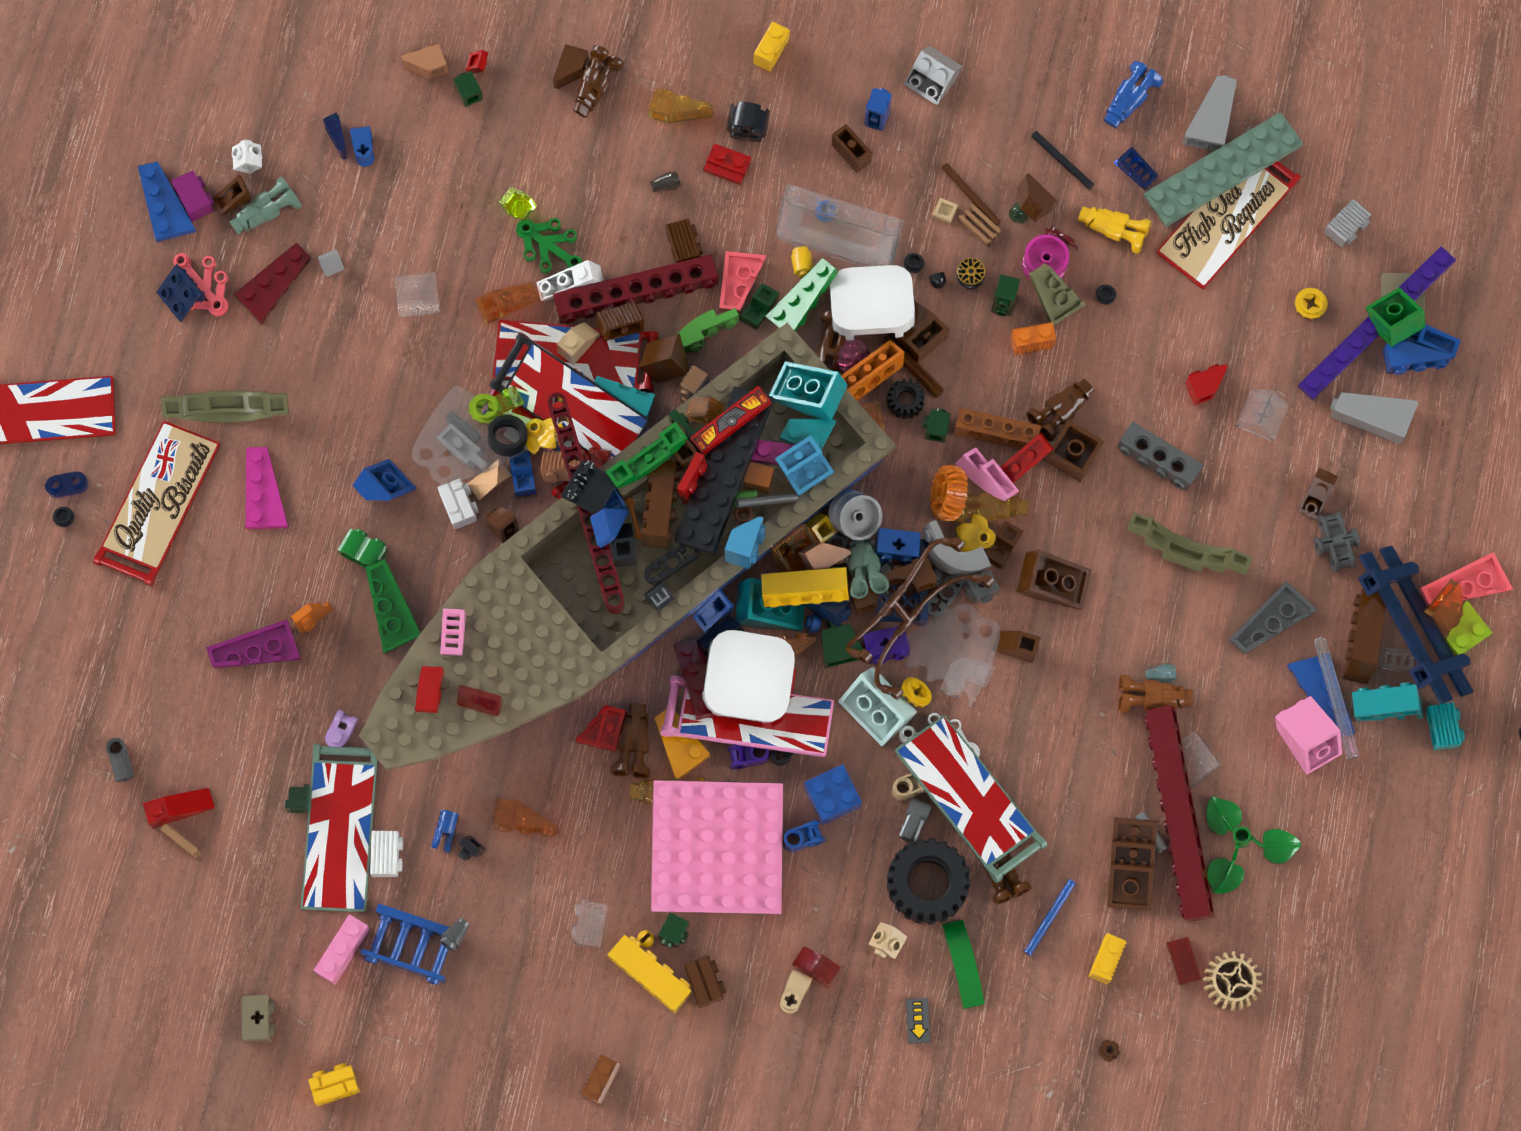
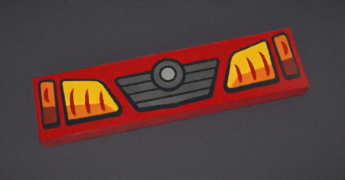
(730, 420)

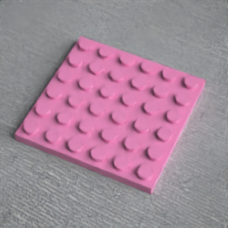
(717, 847)

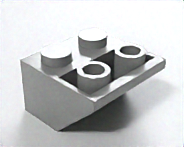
(932, 74)

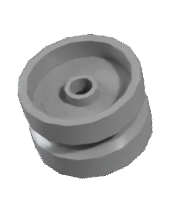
(855, 514)

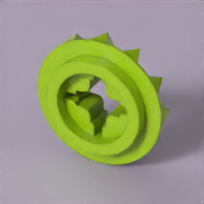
(478, 403)

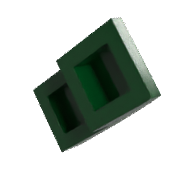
(759, 306)

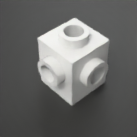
(247, 157)

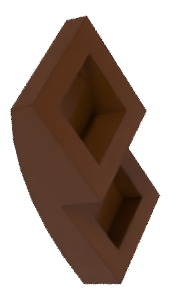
(1004, 544)

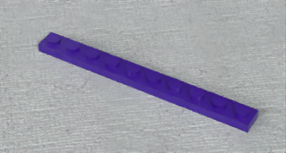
(1366, 332)

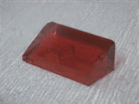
(479, 700)

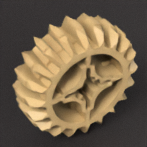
(1223, 978)

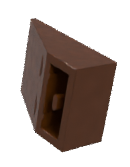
(925, 335)

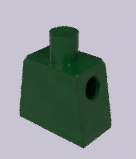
(834, 645)

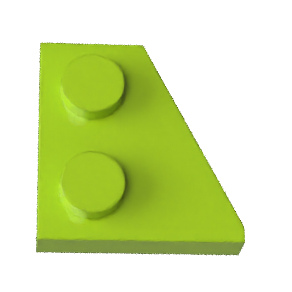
(1468, 632)

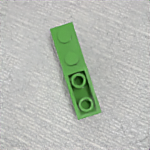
(706, 325)

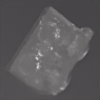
(589, 924)

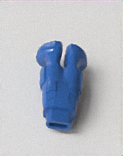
(1129, 96)

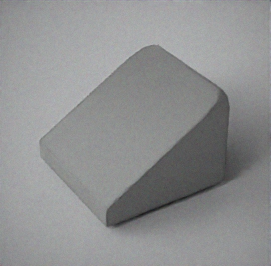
(331, 263)

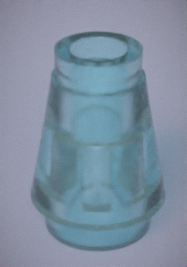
(1163, 673)

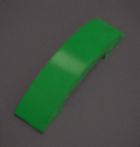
(649, 458)
(964, 964)

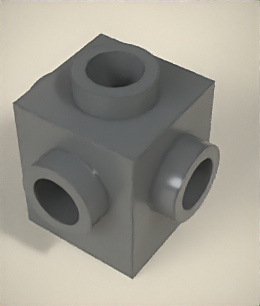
(979, 592)

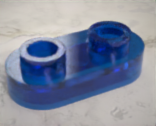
(66, 484)

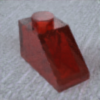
(816, 966)

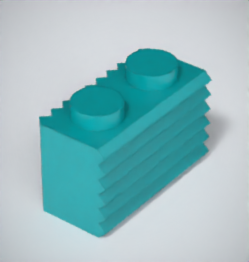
(1444, 726)

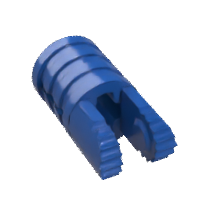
(446, 826)

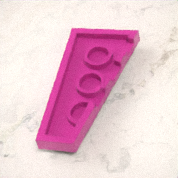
(263, 499)

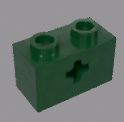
(1005, 295)

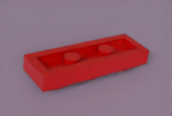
(1027, 458)

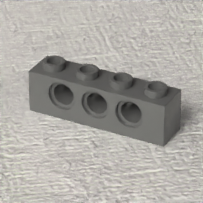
(1154, 445)

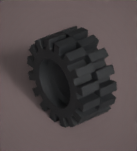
(914, 390)

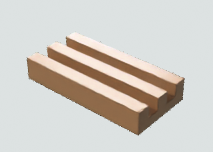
(967, 213)
(180, 840)

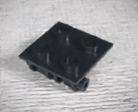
(589, 488)

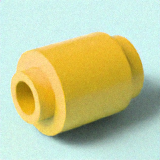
(801, 261)

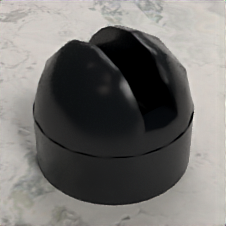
(938, 280)

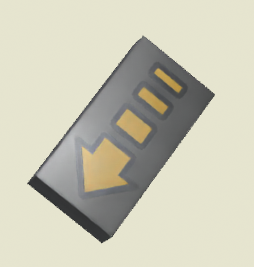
(918, 1021)

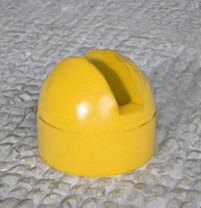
(649, 941)

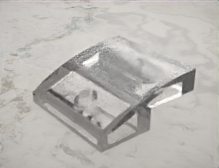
(417, 294)

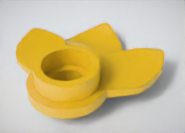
(542, 436)
(973, 533)

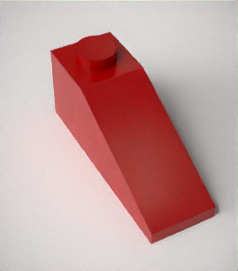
(178, 807)

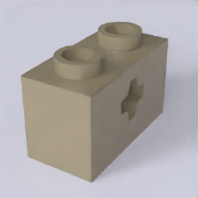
(251, 1007)

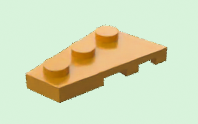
(682, 752)

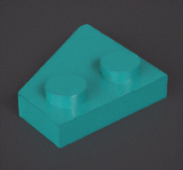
(799, 429)

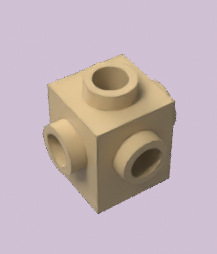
(887, 941)

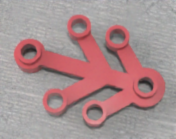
(205, 284)

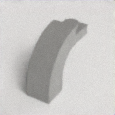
(950, 560)

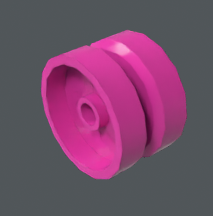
(1046, 250)

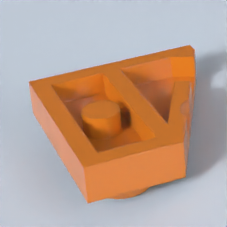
(308, 615)

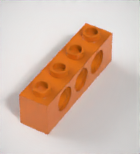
(874, 369)

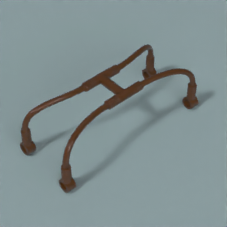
(865, 656)

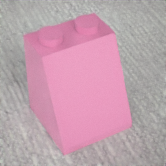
(1309, 734)

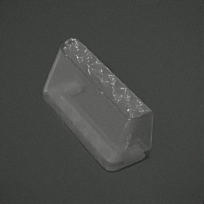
(838, 228)

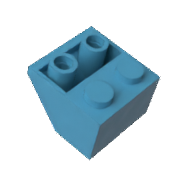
(743, 543)

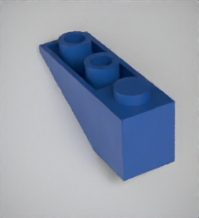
(1411, 356)

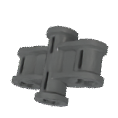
(1336, 541)

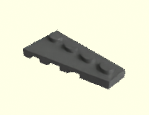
(1276, 615)

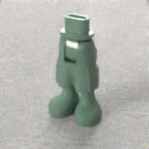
(263, 209)
(864, 561)

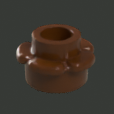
(743, 510)
(1114, 1054)

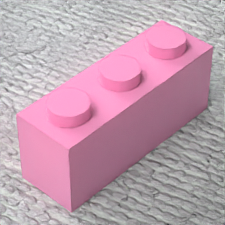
(342, 949)

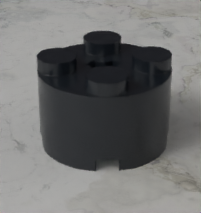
(747, 121)

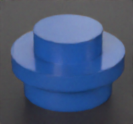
(812, 623)

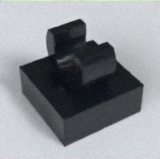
(471, 848)

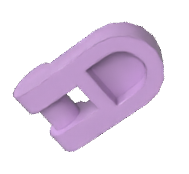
(336, 736)

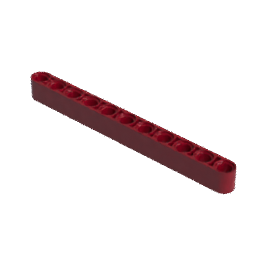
(568, 455)

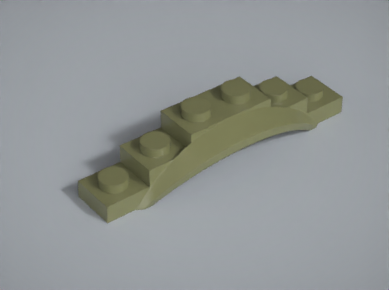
(225, 405)
(1185, 551)

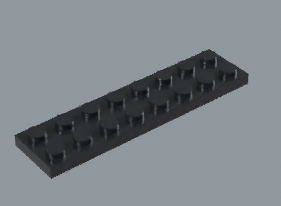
(720, 484)

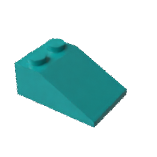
(809, 390)
(752, 613)

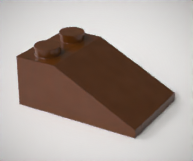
(1053, 579)

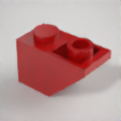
(1204, 385)

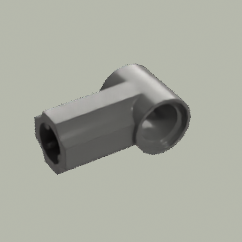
(120, 762)
(915, 818)

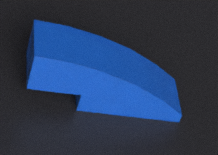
(1435, 340)

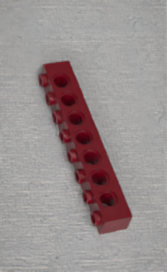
(642, 280)

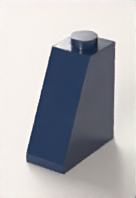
(832, 611)

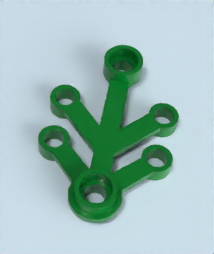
(546, 242)

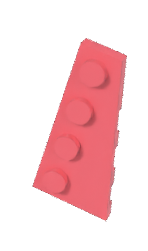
(1477, 580)

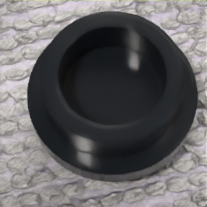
(913, 263)
(1105, 294)
(63, 517)

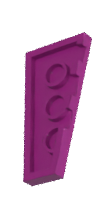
(261, 646)

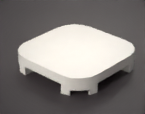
(872, 301)
(748, 676)

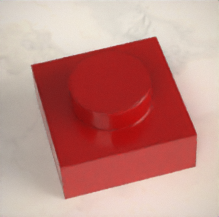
(477, 61)

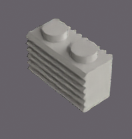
(1348, 223)

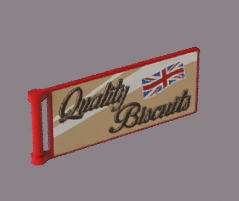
(158, 501)

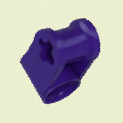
(746, 757)

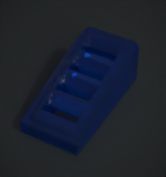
(334, 130)
(1141, 163)

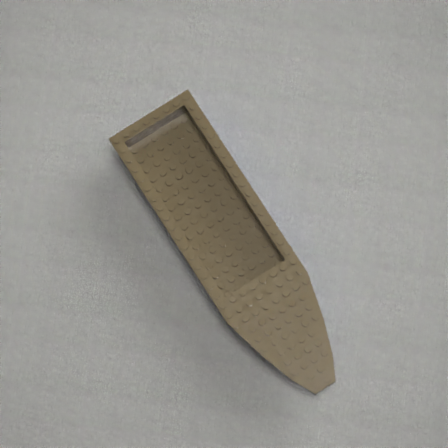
(536, 602)

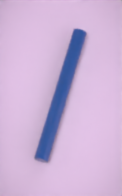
(1049, 917)

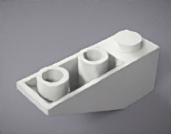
(573, 277)

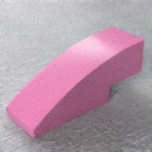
(987, 475)

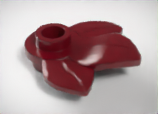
(1055, 232)

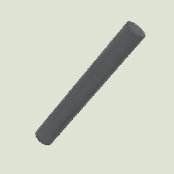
(765, 500)

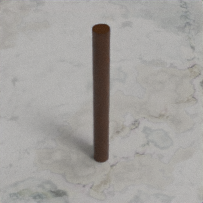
(970, 193)

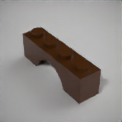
(923, 580)

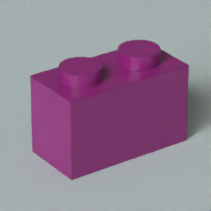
(191, 193)

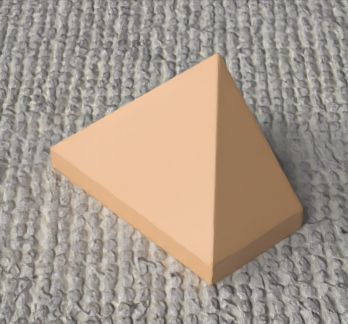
(488, 481)

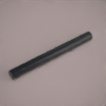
(1063, 160)

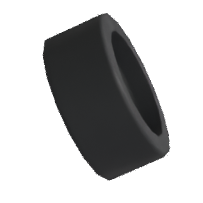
(507, 421)

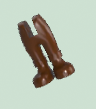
(825, 346)
(1017, 887)

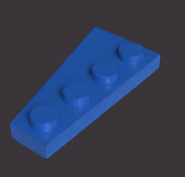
(164, 207)
(1311, 680)

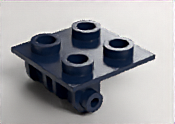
(180, 292)

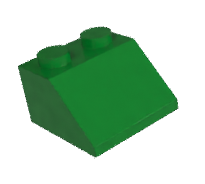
(1396, 316)

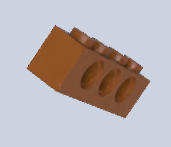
(995, 429)

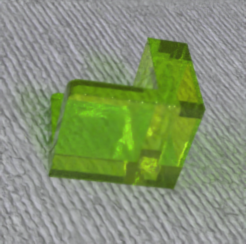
(517, 204)
(509, 400)

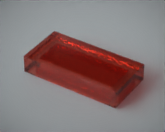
(1183, 961)

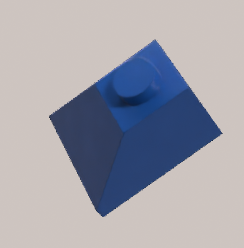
(383, 482)

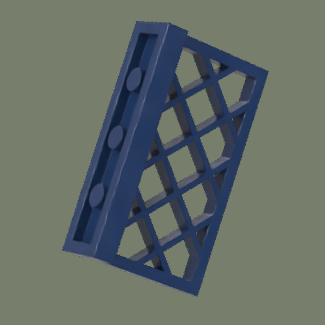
(922, 618)

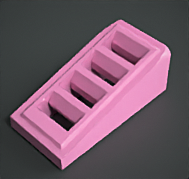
(452, 613)

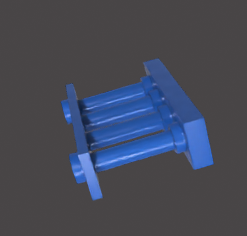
(407, 922)

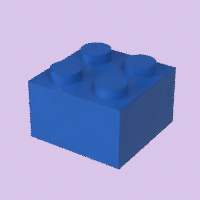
(832, 794)

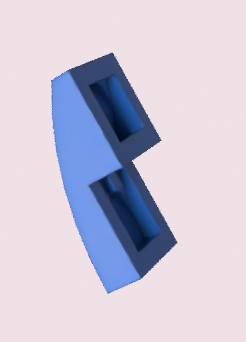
(522, 475)

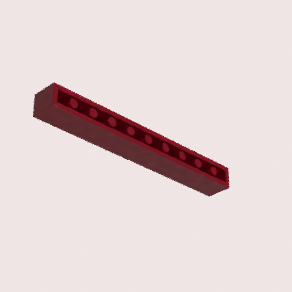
(1179, 813)

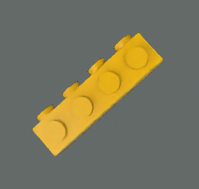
(805, 587)
(649, 973)

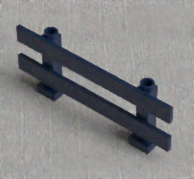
(1426, 671)

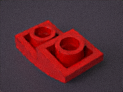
(428, 689)

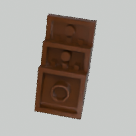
(1132, 863)

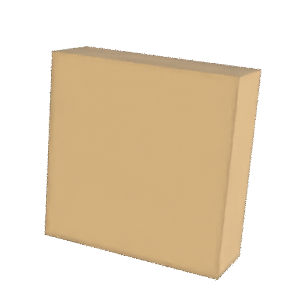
(945, 211)

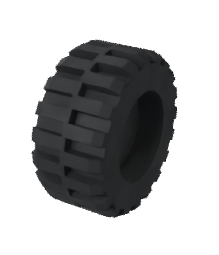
(930, 852)

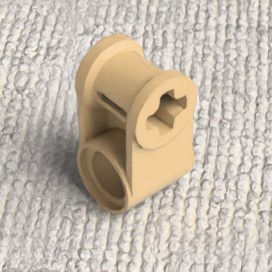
(912, 785)
(795, 988)

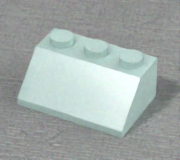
(874, 710)

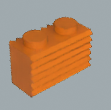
(1033, 338)

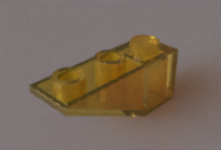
(677, 108)

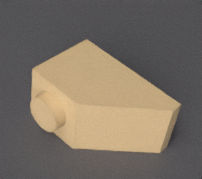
(576, 342)

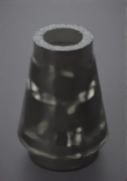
(666, 182)

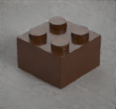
(1074, 451)

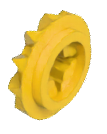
(1307, 295)
(923, 696)

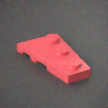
(738, 278)

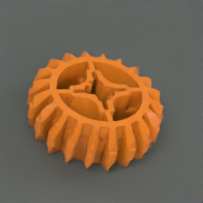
(948, 493)

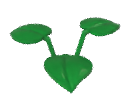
(1224, 816)

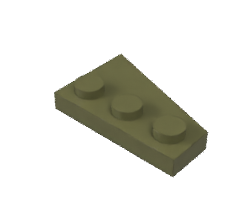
(1054, 295)

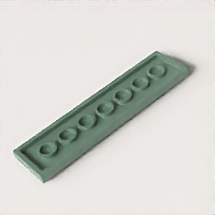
(1223, 169)

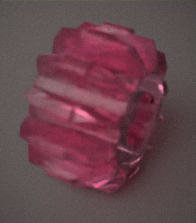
(851, 354)

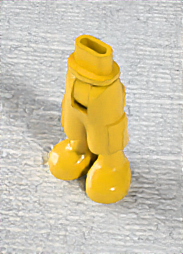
(1114, 226)

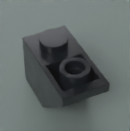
(624, 547)

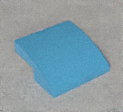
(804, 465)

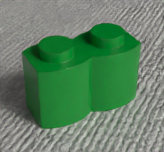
(362, 549)

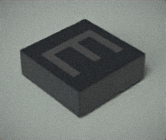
(659, 596)

